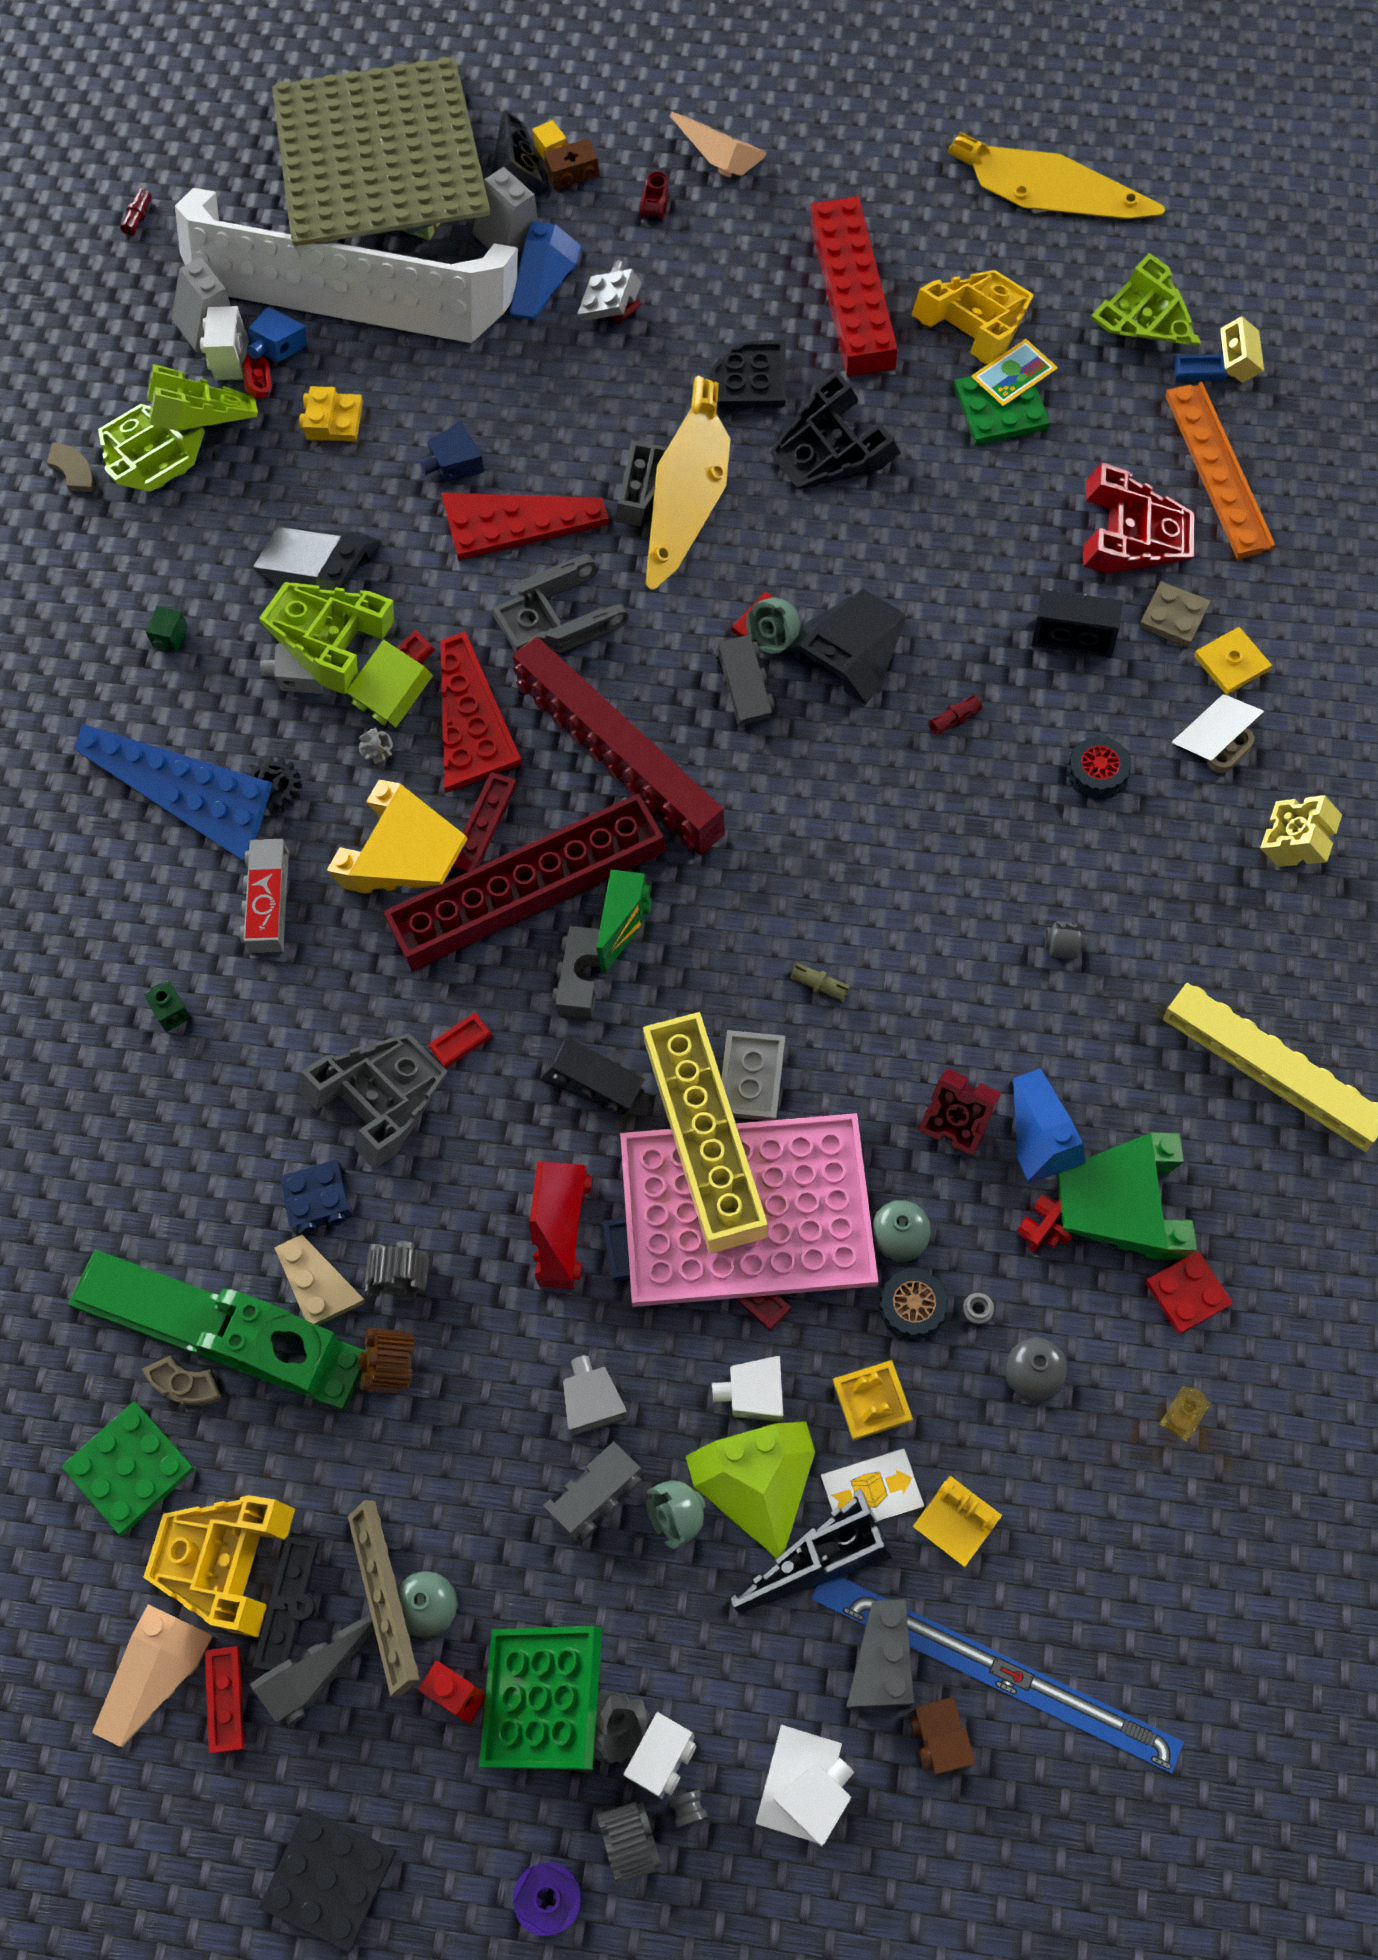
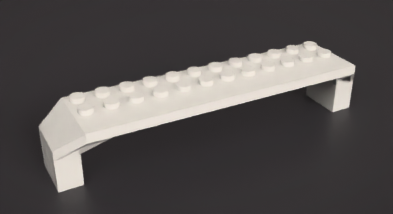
(348, 280)

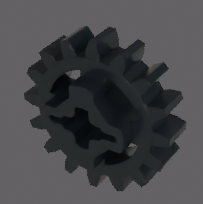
(284, 778)

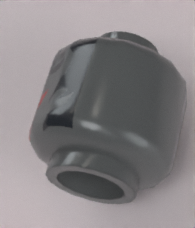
(1065, 940)

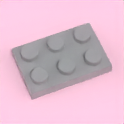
(753, 1074)

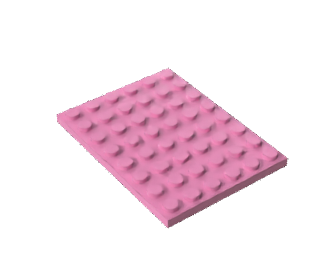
(811, 1197)

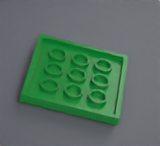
(541, 1698)

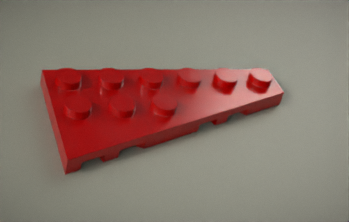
(472, 723)

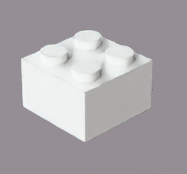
(224, 342)
(660, 1756)

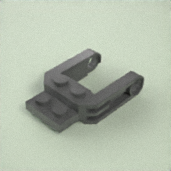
(533, 616)

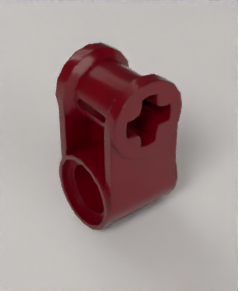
(655, 196)

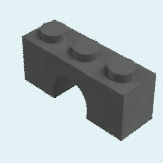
(574, 995)

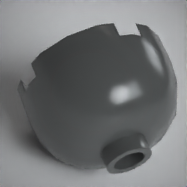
(1036, 1369)

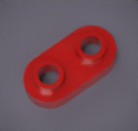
(256, 376)

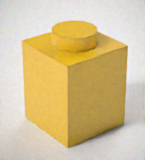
(548, 137)

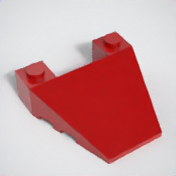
(1141, 524)
(555, 1222)

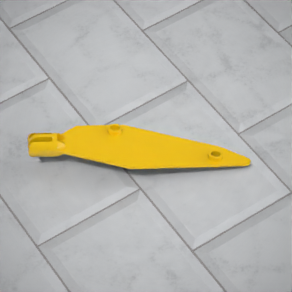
(1050, 182)
(687, 483)

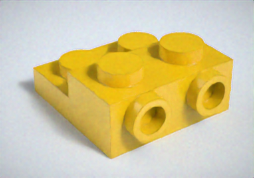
(330, 415)

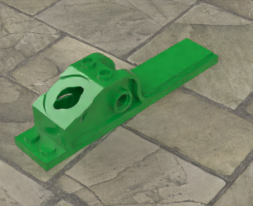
(220, 1327)

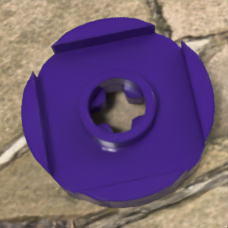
(527, 1904)

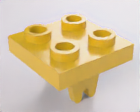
(872, 1400)

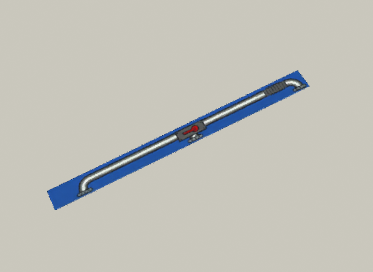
(1013, 1678)

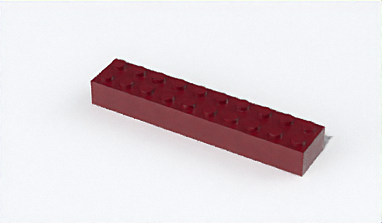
(619, 746)
(524, 881)

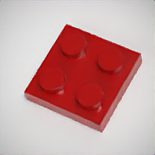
(1188, 1293)

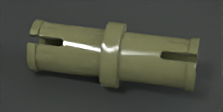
(820, 982)

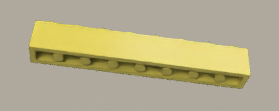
(1275, 1066)

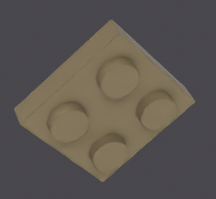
(1174, 614)

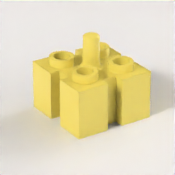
(1301, 831)

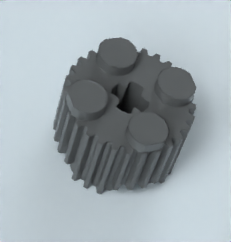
(396, 1270)
(626, 1842)

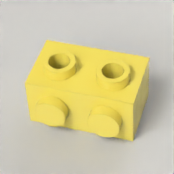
(1242, 349)

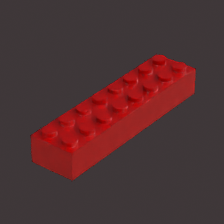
(853, 286)

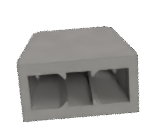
(289, 673)
(591, 1398)

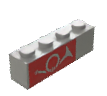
(265, 896)

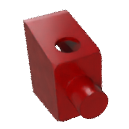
(452, 1692)

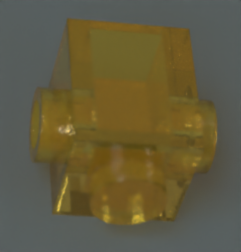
(1185, 1412)

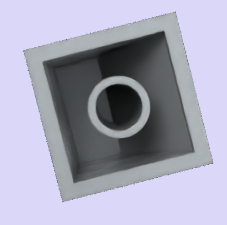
(510, 211)
(195, 292)

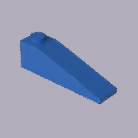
(544, 264)
(1044, 1130)

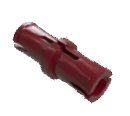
(136, 212)
(955, 715)

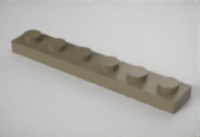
(383, 1599)

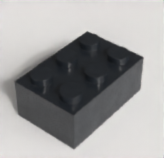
(1077, 623)

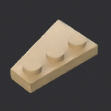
(315, 1282)

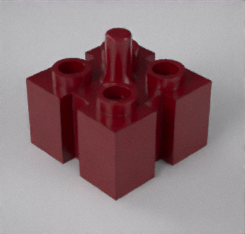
(959, 1111)

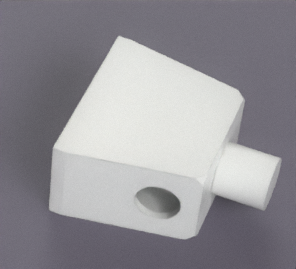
(753, 1390)
(817, 1799)

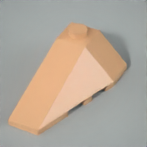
(720, 148)
(153, 1666)

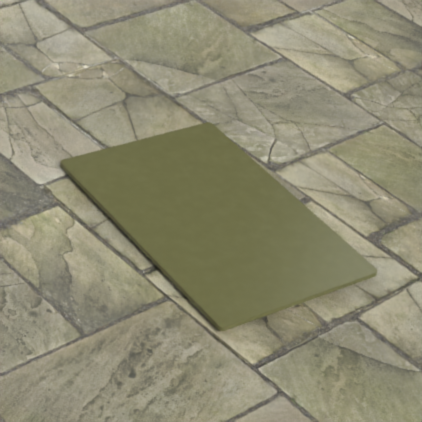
(377, 151)

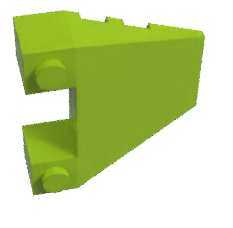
(192, 404)
(321, 625)

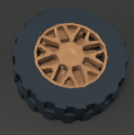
(913, 1304)

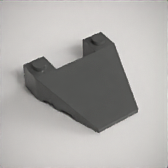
(383, 1085)

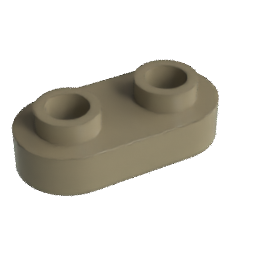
(1233, 753)

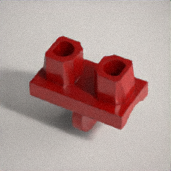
(1036, 1233)

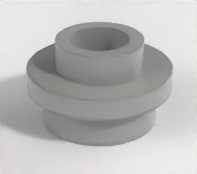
(978, 1299)

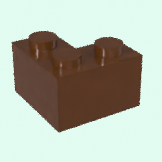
(943, 1740)

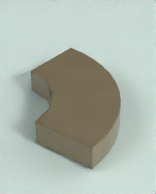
(73, 465)
(182, 1385)

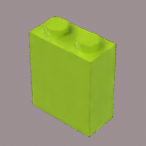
(388, 684)

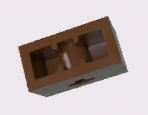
(571, 164)

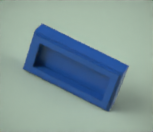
(1199, 367)

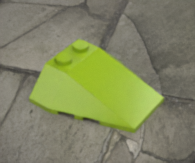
(146, 456)

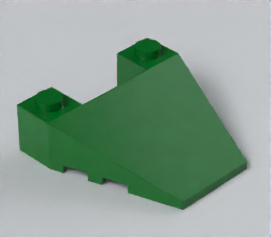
(1120, 1200)

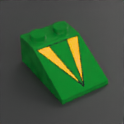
(622, 915)

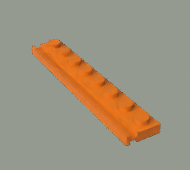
(1220, 471)

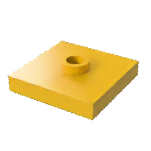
(1232, 660)

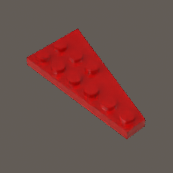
(501, 522)

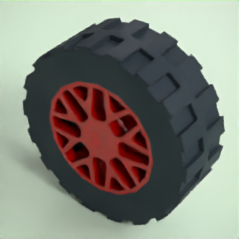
(1099, 767)

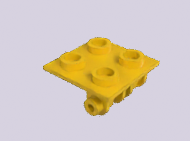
(957, 1521)

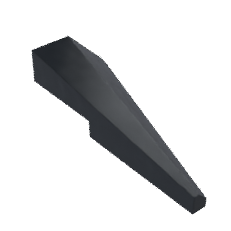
(835, 1549)

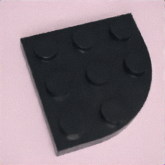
(752, 375)

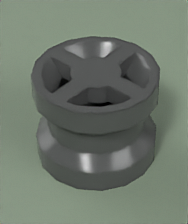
(688, 1808)

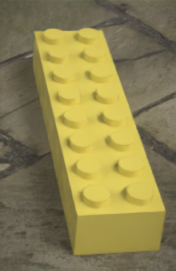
(705, 1133)

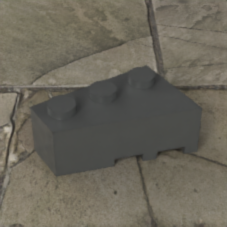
(744, 680)
(594, 1493)
(884, 1661)

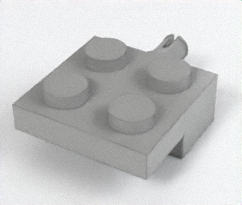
(609, 293)

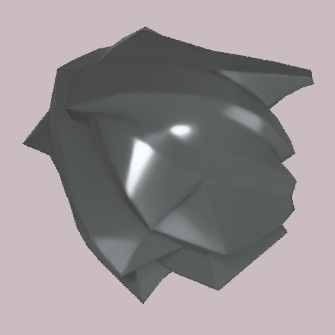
(618, 1726)

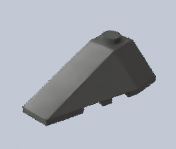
(297, 1685)

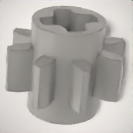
(375, 745)

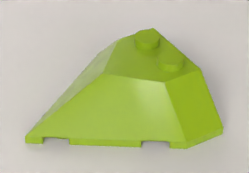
(1148, 307)
(757, 1479)

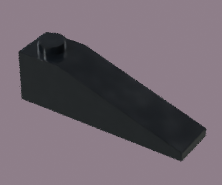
(517, 156)

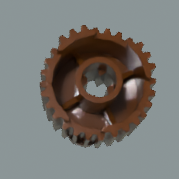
(386, 1361)

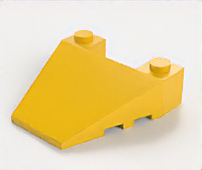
(982, 306)
(406, 847)
(208, 1556)

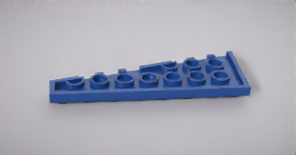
(203, 795)

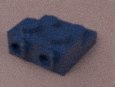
(315, 1197)

